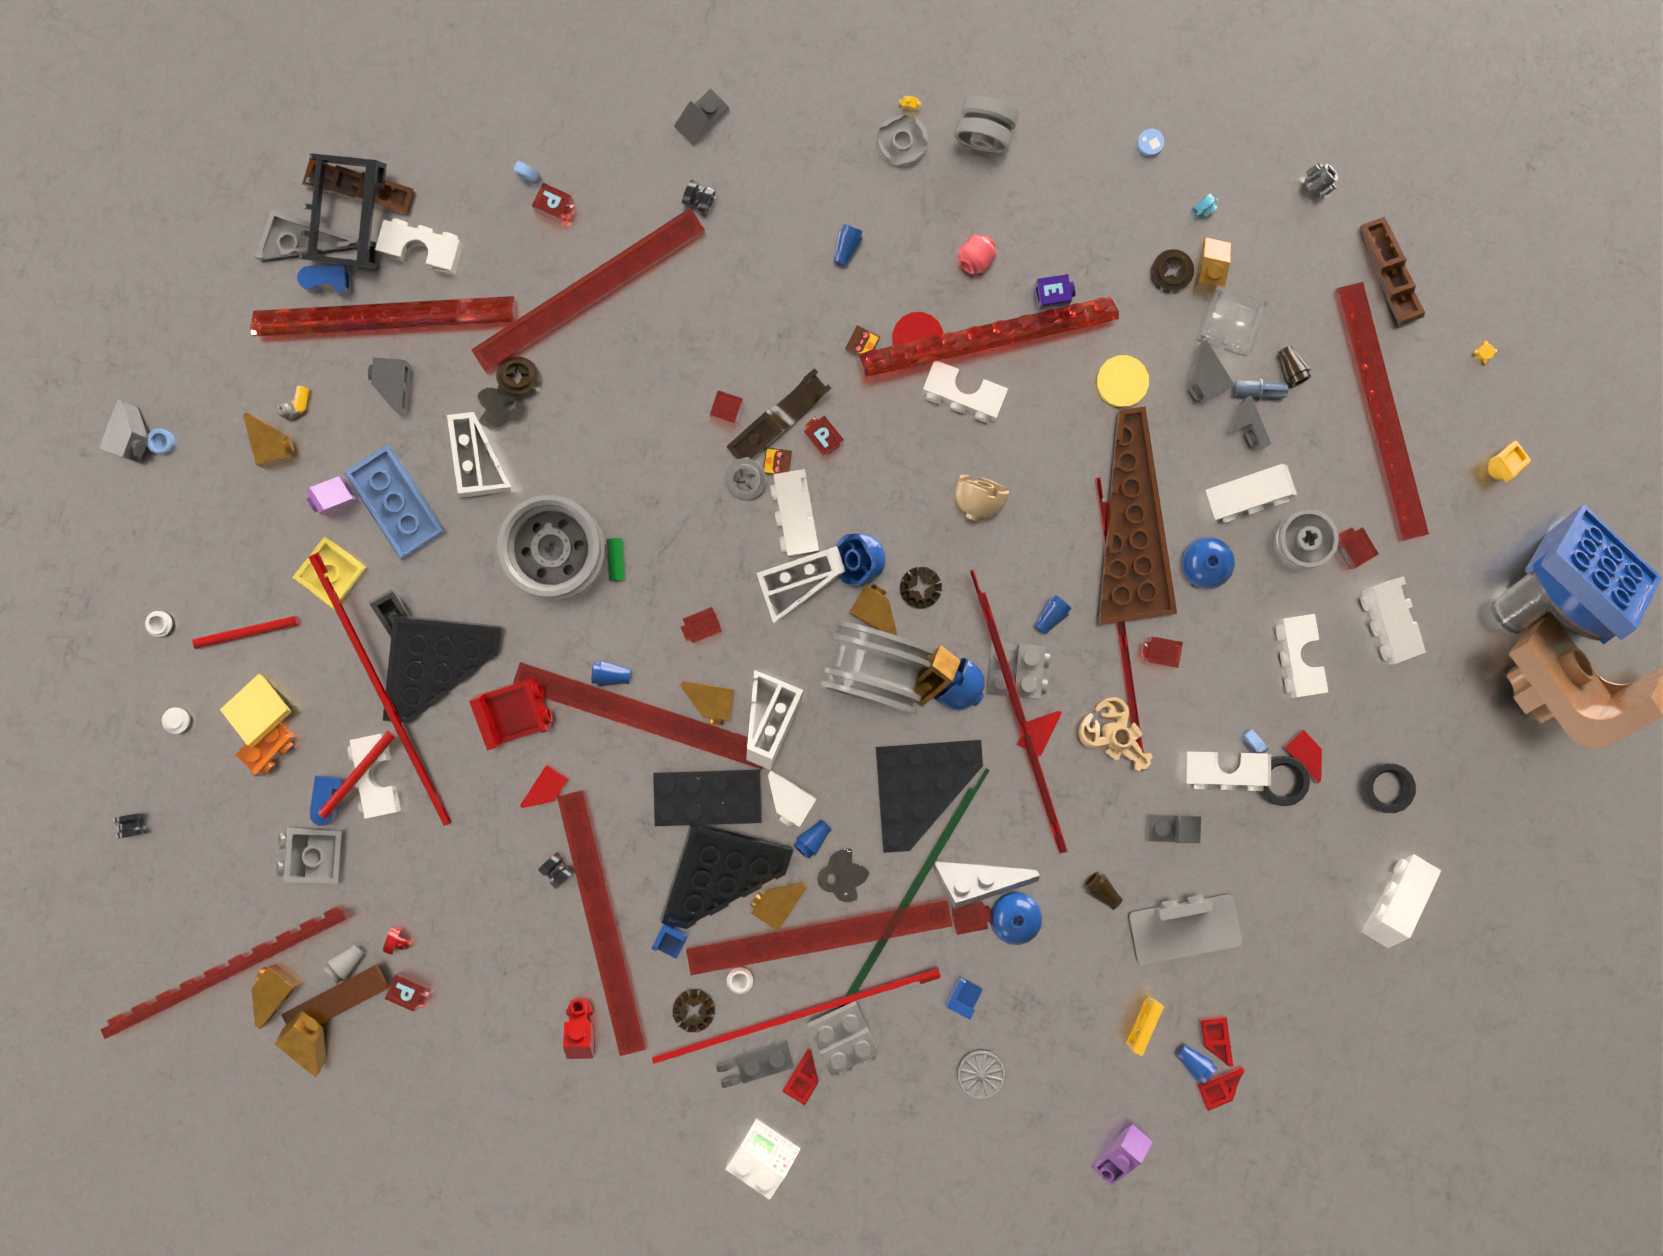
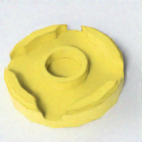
(1122, 381)

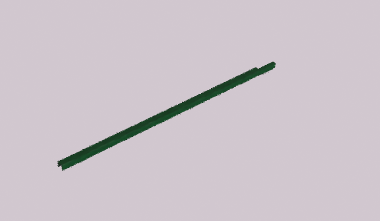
(918, 881)

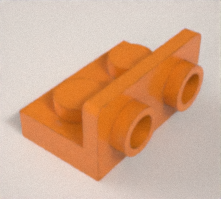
(264, 753)

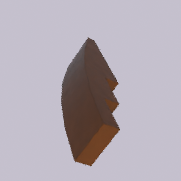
(350, 185)
(1391, 271)
(341, 996)

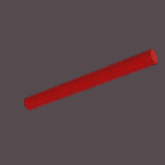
(245, 632)
(356, 775)

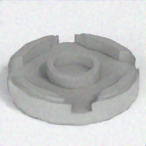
(902, 140)

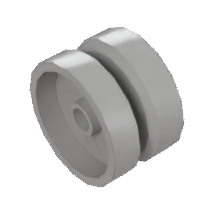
(986, 124)
(1321, 537)

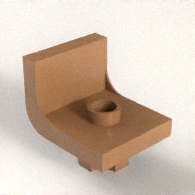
(1561, 683)

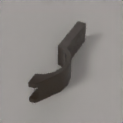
(779, 417)

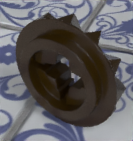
(1174, 258)
(508, 369)
(913, 597)
(693, 998)

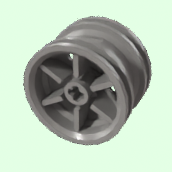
(517, 534)
(877, 666)

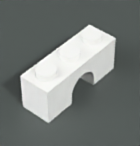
(398, 239)
(942, 387)
(1294, 634)
(1253, 771)
(374, 798)

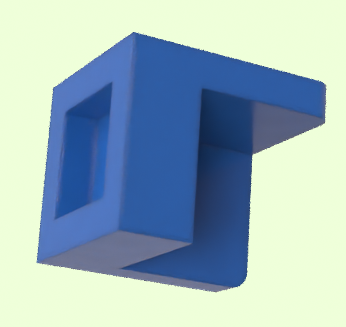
(670, 940)
(963, 997)

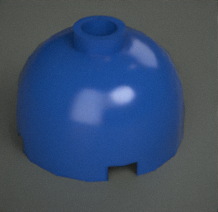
(861, 557)
(1196, 564)
(965, 688)
(1006, 909)

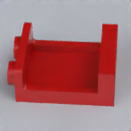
(511, 712)

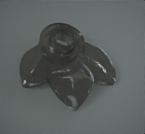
(497, 404)
(846, 874)

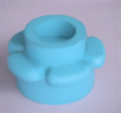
(1206, 205)

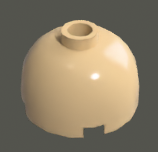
(980, 498)

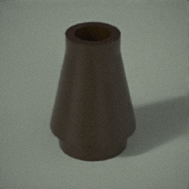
(1294, 367)
(1101, 889)

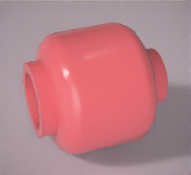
(977, 254)

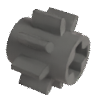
(1321, 179)

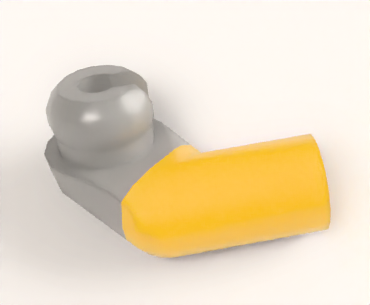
(295, 407)

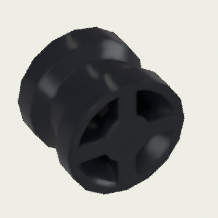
(128, 826)

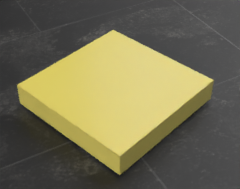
(342, 571)
(255, 710)

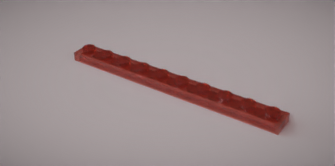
(588, 290)
(383, 316)
(988, 336)
(1382, 411)
(638, 714)
(601, 923)
(819, 937)
(215, 975)

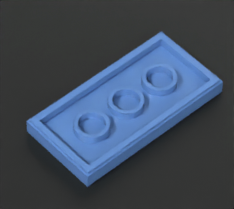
(395, 502)

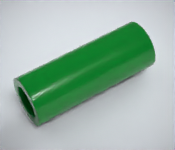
(615, 559)

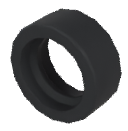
(1303, 784)
(1407, 796)

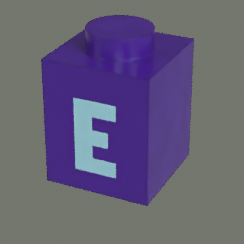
(1054, 291)

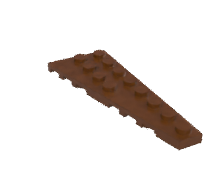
(1136, 556)

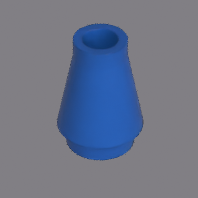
(847, 243)
(1052, 614)
(609, 674)
(812, 839)
(1198, 1065)

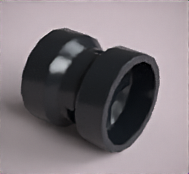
(698, 196)
(560, 874)

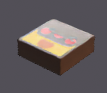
(862, 341)
(777, 461)

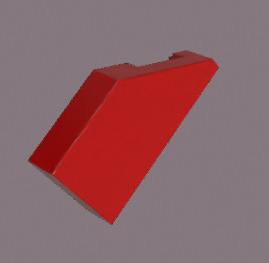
(1041, 731)
(1308, 752)
(545, 788)
(1216, 1038)
(803, 1079)
(1220, 1089)

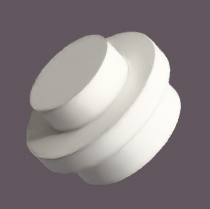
(158, 624)
(175, 720)
(739, 980)

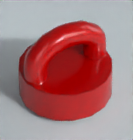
(394, 941)

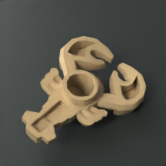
(1115, 735)

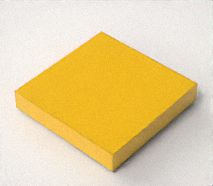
(1144, 1025)

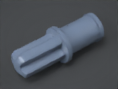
(1261, 389)

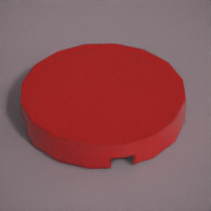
(914, 327)

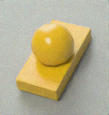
(1508, 462)

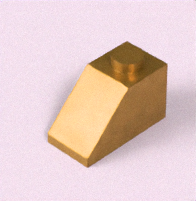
(1213, 265)
(267, 443)
(874, 609)
(937, 677)
(710, 701)
(777, 904)
(270, 993)
(304, 1043)

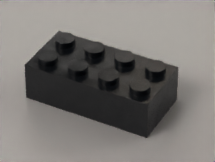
(707, 797)

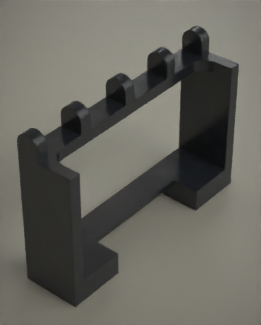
(374, 180)

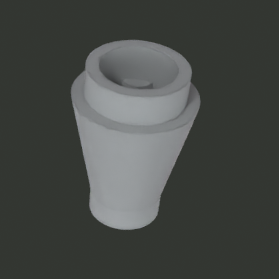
(343, 964)

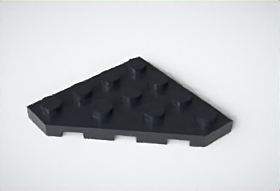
(432, 658)
(919, 785)
(718, 870)

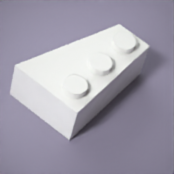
(473, 459)
(1251, 493)
(794, 513)
(797, 581)
(1393, 621)
(771, 716)
(1402, 902)

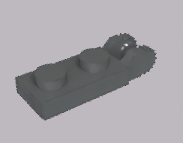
(758, 1064)

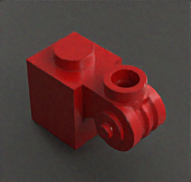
(579, 1032)

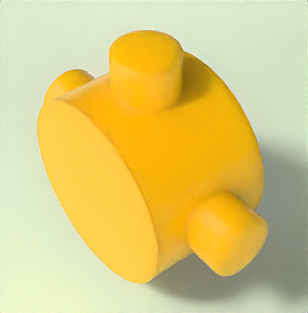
(910, 103)
(1485, 352)

